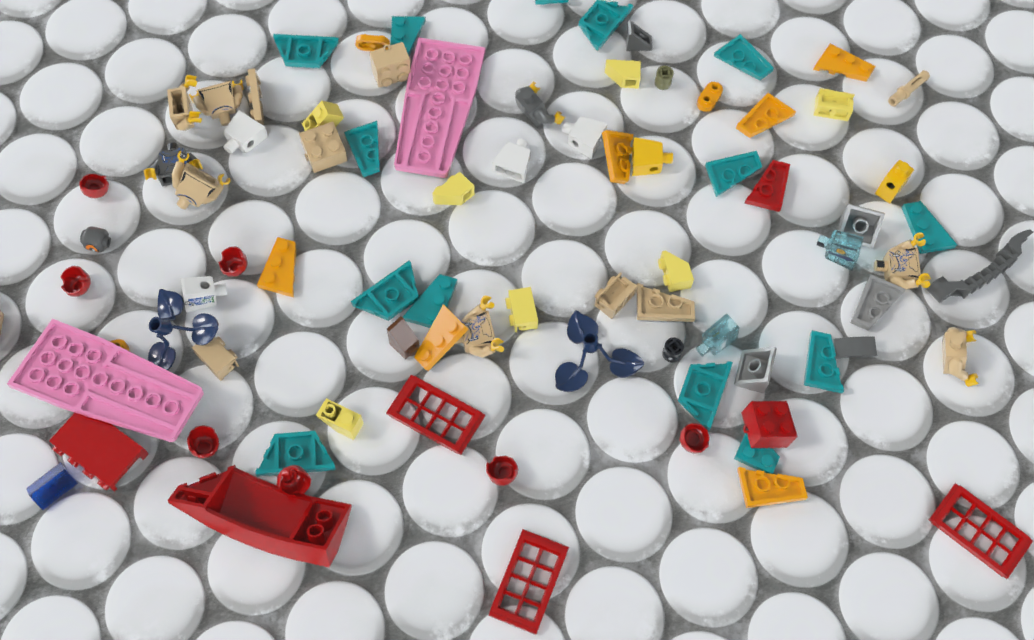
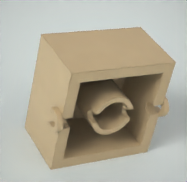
(390, 65)
(323, 147)

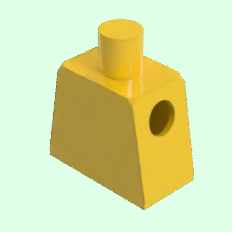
(648, 157)
(899, 177)

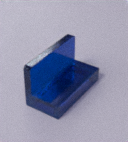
(51, 486)

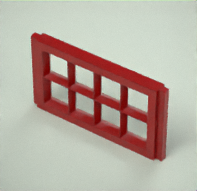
(468, 431)
(1014, 555)
(514, 618)

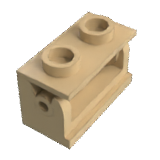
(615, 295)
(217, 357)

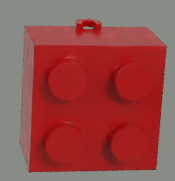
(769, 424)

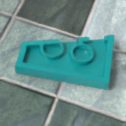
(406, 30)
(744, 57)
(732, 170)
(431, 301)
(821, 364)

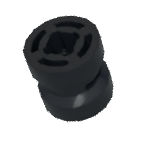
(671, 354)

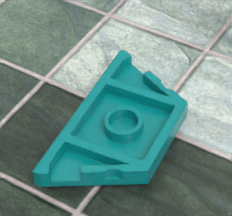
(602, 21)
(305, 50)
(390, 294)
(703, 390)
(295, 449)

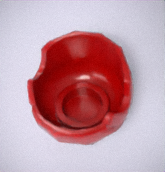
(94, 185)
(233, 261)
(75, 281)
(694, 438)
(203, 442)
(502, 470)
(293, 480)

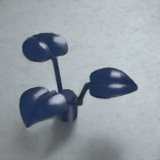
(170, 305)
(584, 329)

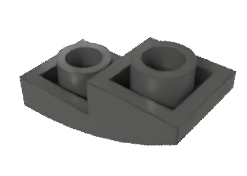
(855, 347)

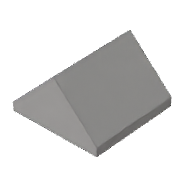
(862, 222)
(755, 368)

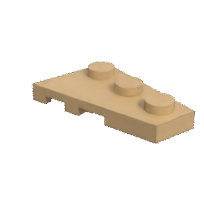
(253, 81)
(663, 307)

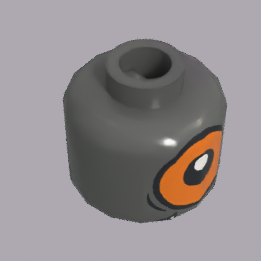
(95, 239)

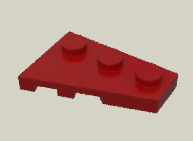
(771, 187)

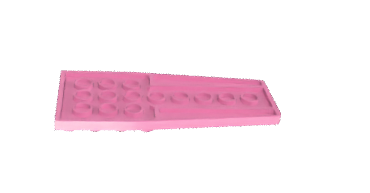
(437, 105)
(105, 383)

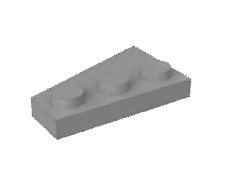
(875, 301)

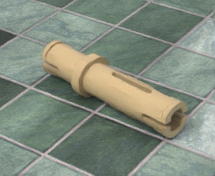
(904, 92)

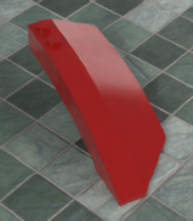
(264, 517)

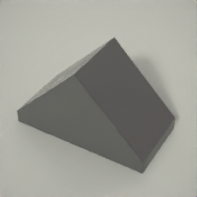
(637, 38)

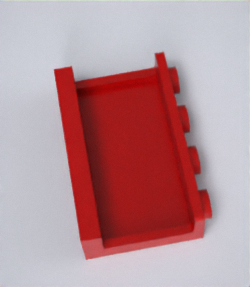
(97, 448)

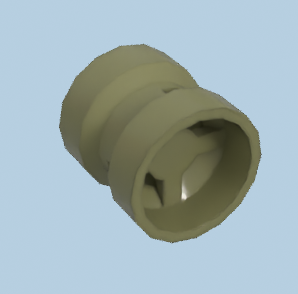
(664, 77)

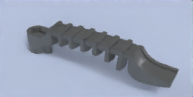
(1005, 258)

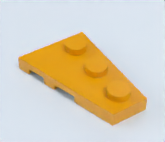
(842, 62)
(764, 115)
(617, 154)
(279, 268)
(440, 338)
(770, 489)

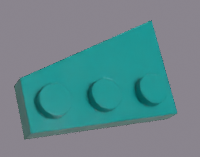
(365, 147)
(922, 221)

